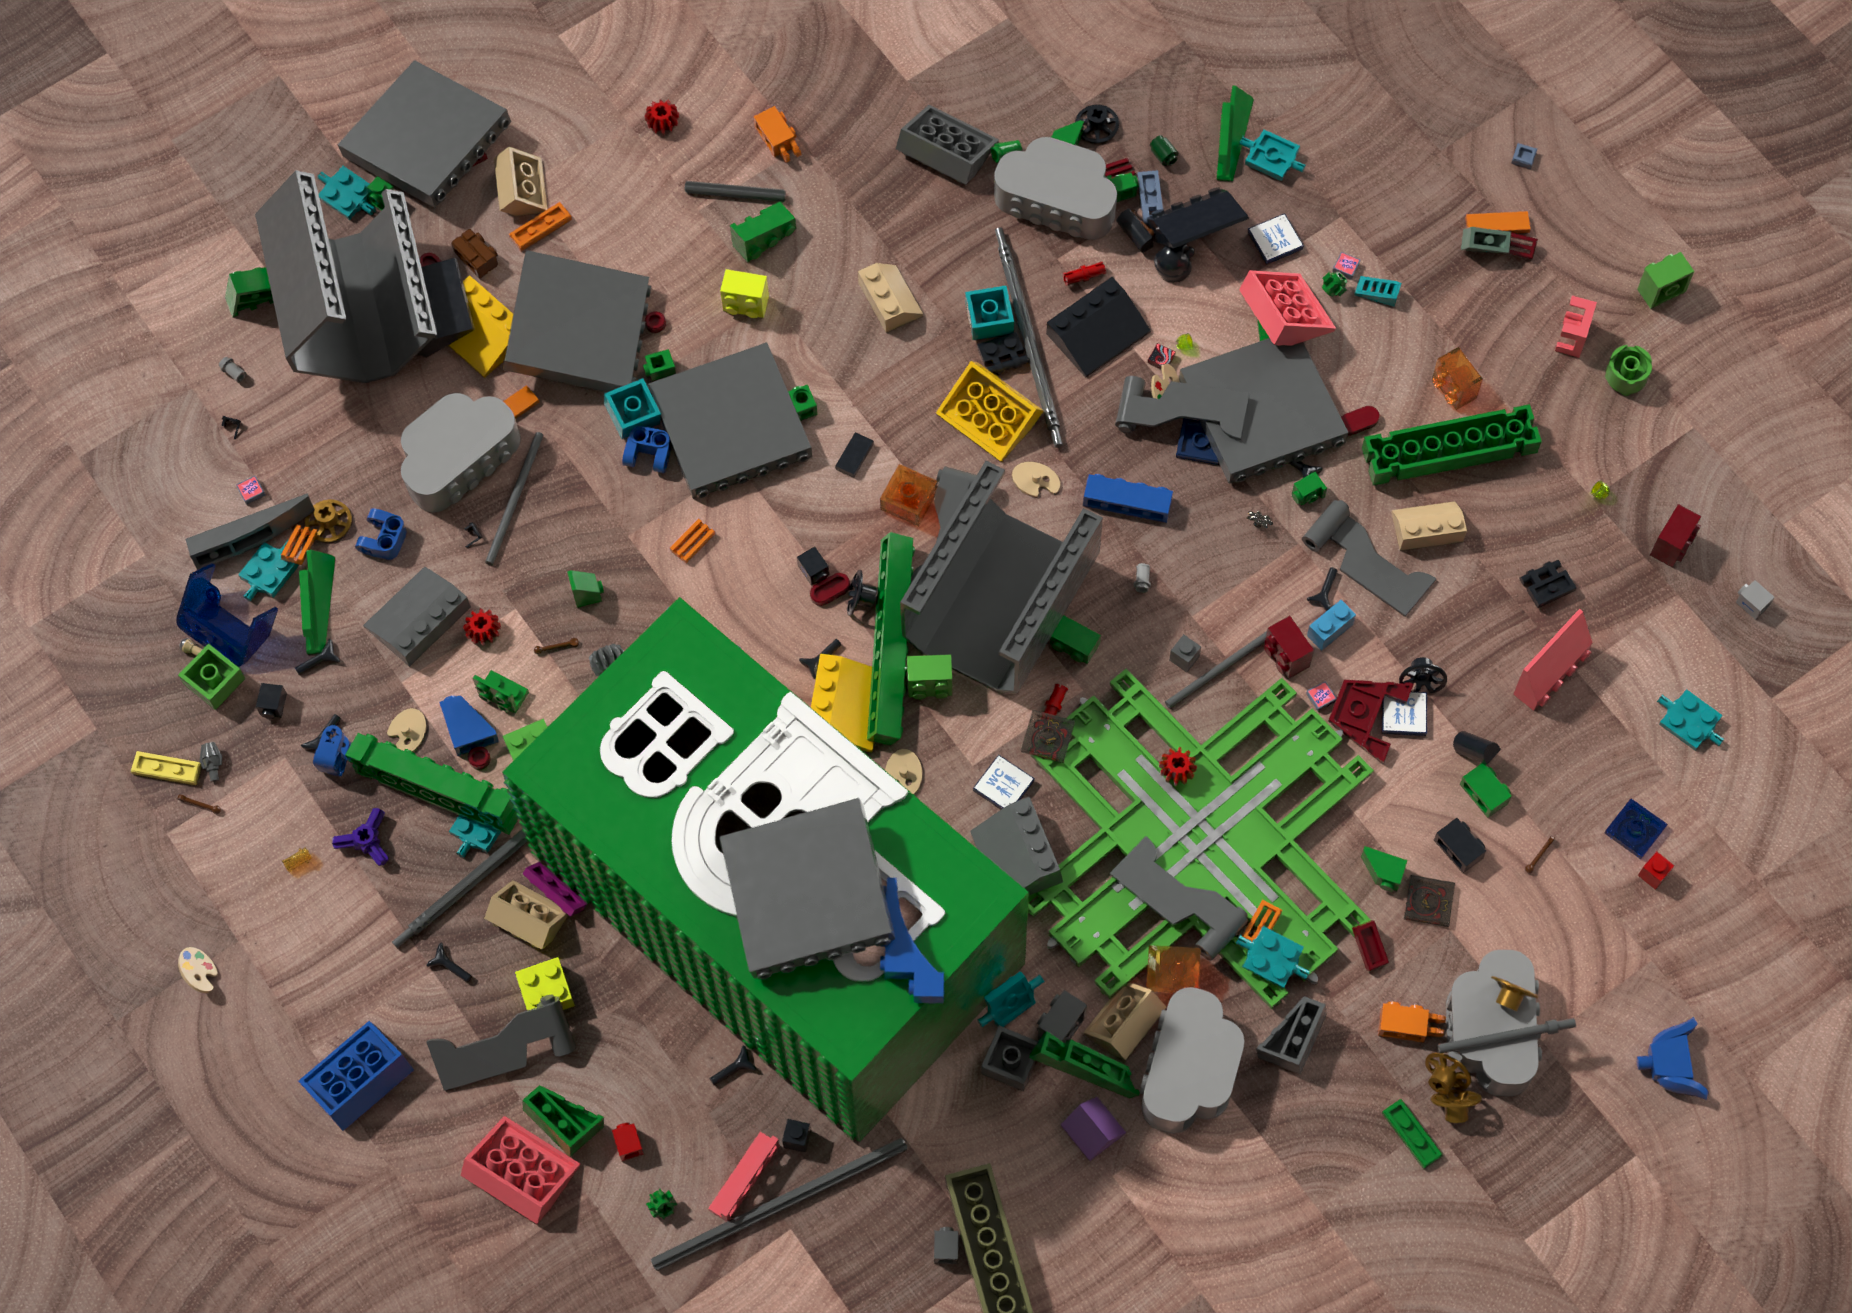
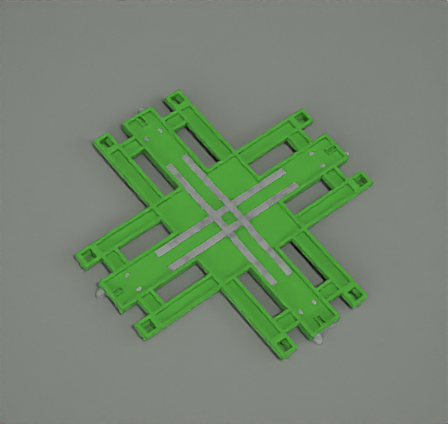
(1203, 831)

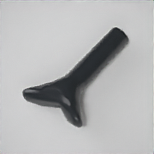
(1305, 469)
(1322, 597)
(325, 655)
(813, 663)
(313, 744)
(442, 960)
(740, 1063)

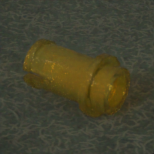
(297, 859)

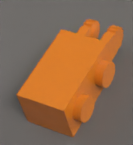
(776, 133)
(1408, 1022)

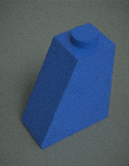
(466, 725)

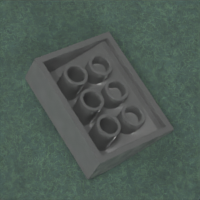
(945, 144)
(418, 615)
(1019, 846)

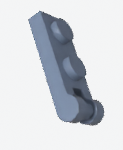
(1149, 193)

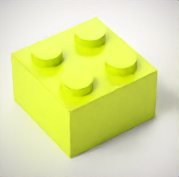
(744, 293)
(544, 980)

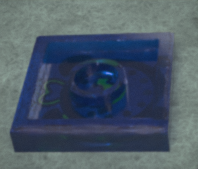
(1635, 828)

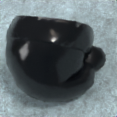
(1174, 263)

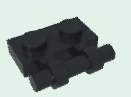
(1000, 349)
(1551, 588)

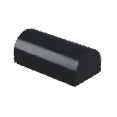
(1135, 230)
(1475, 747)

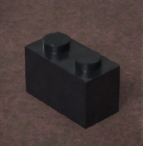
(1460, 845)

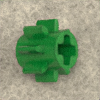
(1334, 284)
(661, 1204)

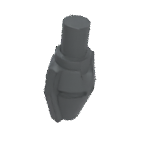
(211, 760)

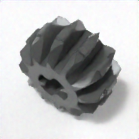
(604, 657)

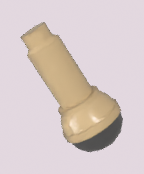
(189, 646)

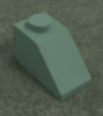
(1485, 240)

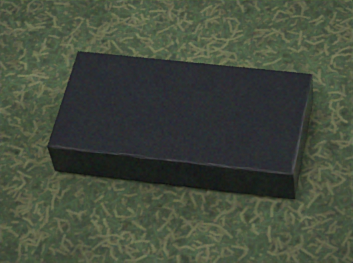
(854, 454)

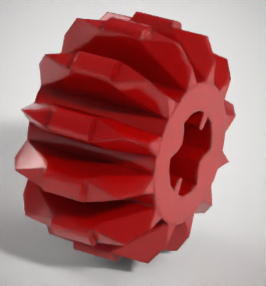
(662, 116)
(489, 630)
(1179, 773)

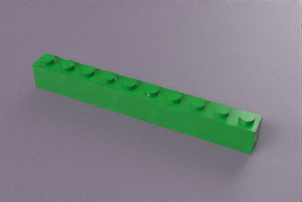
(889, 645)

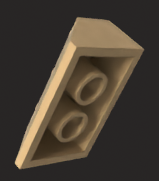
(520, 182)
(888, 295)
(1429, 525)
(525, 914)
(1125, 1020)

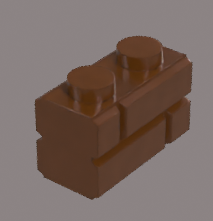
(475, 253)

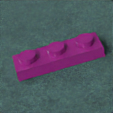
(554, 889)

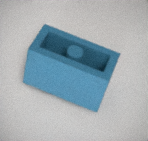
(1331, 625)

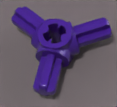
(368, 846)

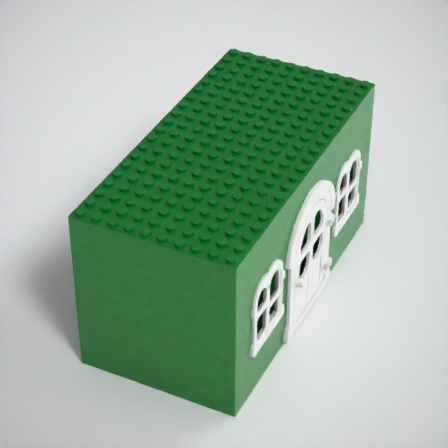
(655, 870)

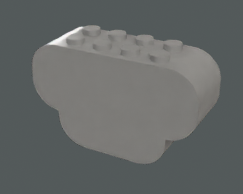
(1057, 188)
(456, 448)
(1473, 1012)
(1191, 1063)

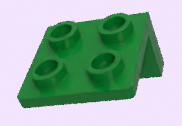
(500, 690)

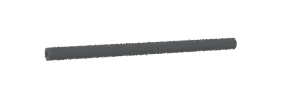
(514, 498)
(1216, 671)

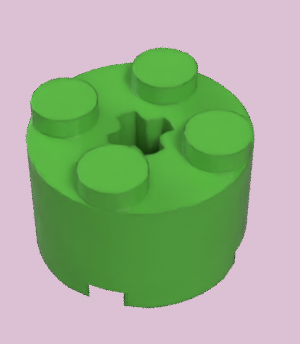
(1628, 369)

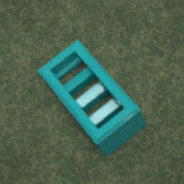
(1387, 285)

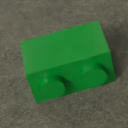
(1075, 640)
(1486, 789)

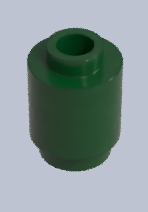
(1164, 150)

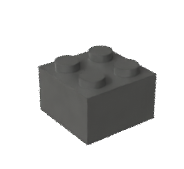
(1063, 1018)
(1009, 1058)

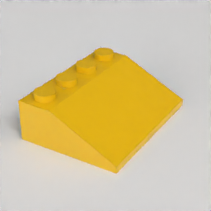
(488, 343)
(989, 411)
(843, 697)

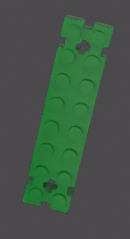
(1451, 444)
(432, 782)

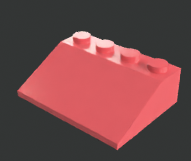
(1285, 307)
(1555, 662)
(519, 1169)

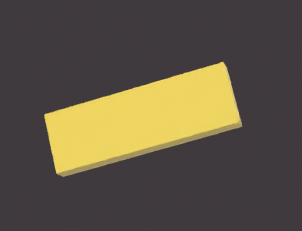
(166, 768)

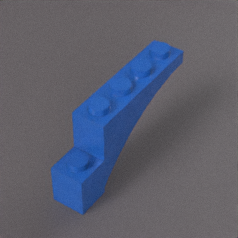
(905, 960)

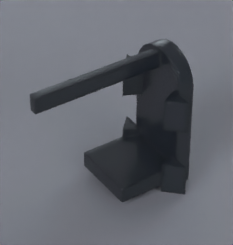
(225, 419)
(476, 532)

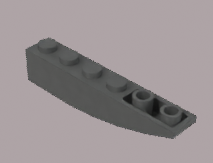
(247, 532)

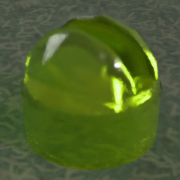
(1185, 342)
(1600, 490)

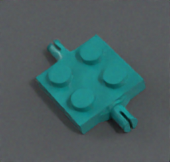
(1272, 155)
(345, 193)
(267, 571)
(1690, 720)
(473, 835)
(1272, 957)
(1010, 999)

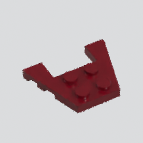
(1358, 708)

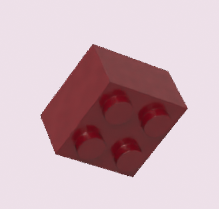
(1676, 536)
(1288, 647)

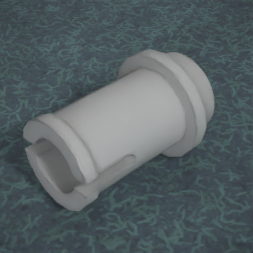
(227, 365)
(1142, 578)

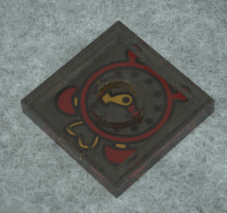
(1048, 736)
(1429, 901)

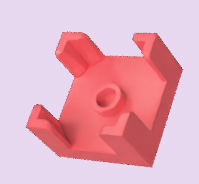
(1576, 326)

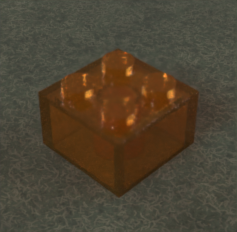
(1457, 378)
(908, 495)
(1173, 968)

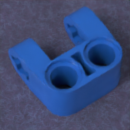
(648, 446)
(386, 536)
(330, 754)

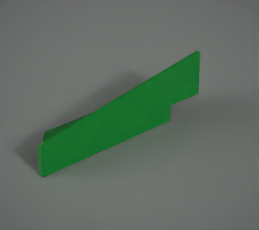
(1232, 129)
(316, 599)
(1084, 1064)

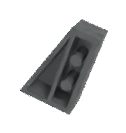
(1295, 1036)

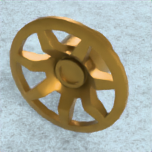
(327, 518)
(1511, 994)
(1443, 1076)
(1456, 1107)

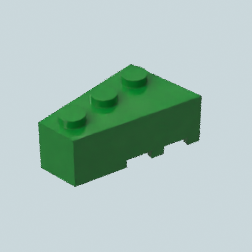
(762, 231)
(247, 290)
(561, 1120)

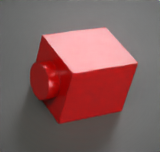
(1656, 870)
(627, 1141)

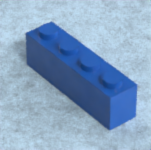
(1127, 498)

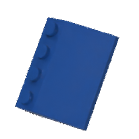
(356, 1075)

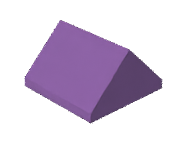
(1092, 1128)

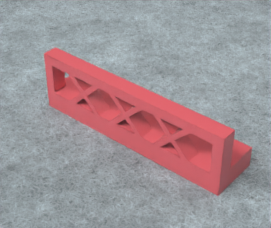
(744, 1176)

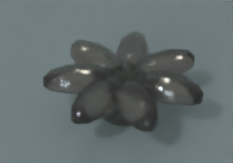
(1259, 520)

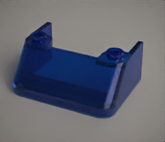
(213, 625)

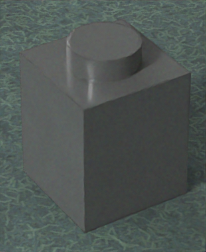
(1185, 653)
(946, 1246)

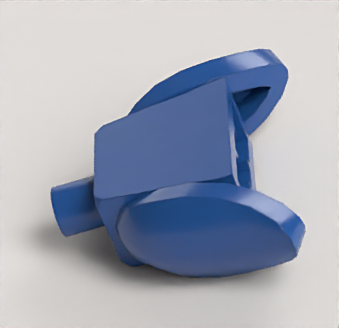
(1671, 1061)

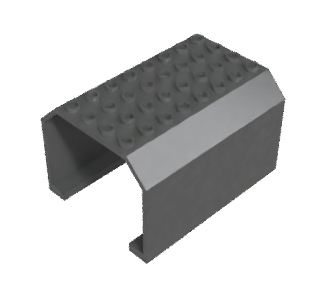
(345, 303)
(995, 587)

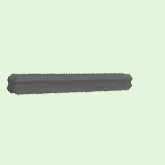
(735, 191)

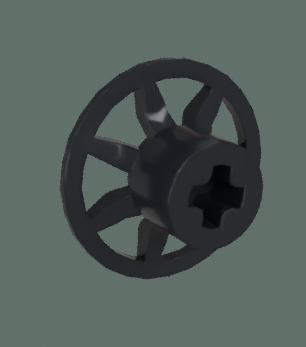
(1097, 121)
(863, 594)
(1423, 673)

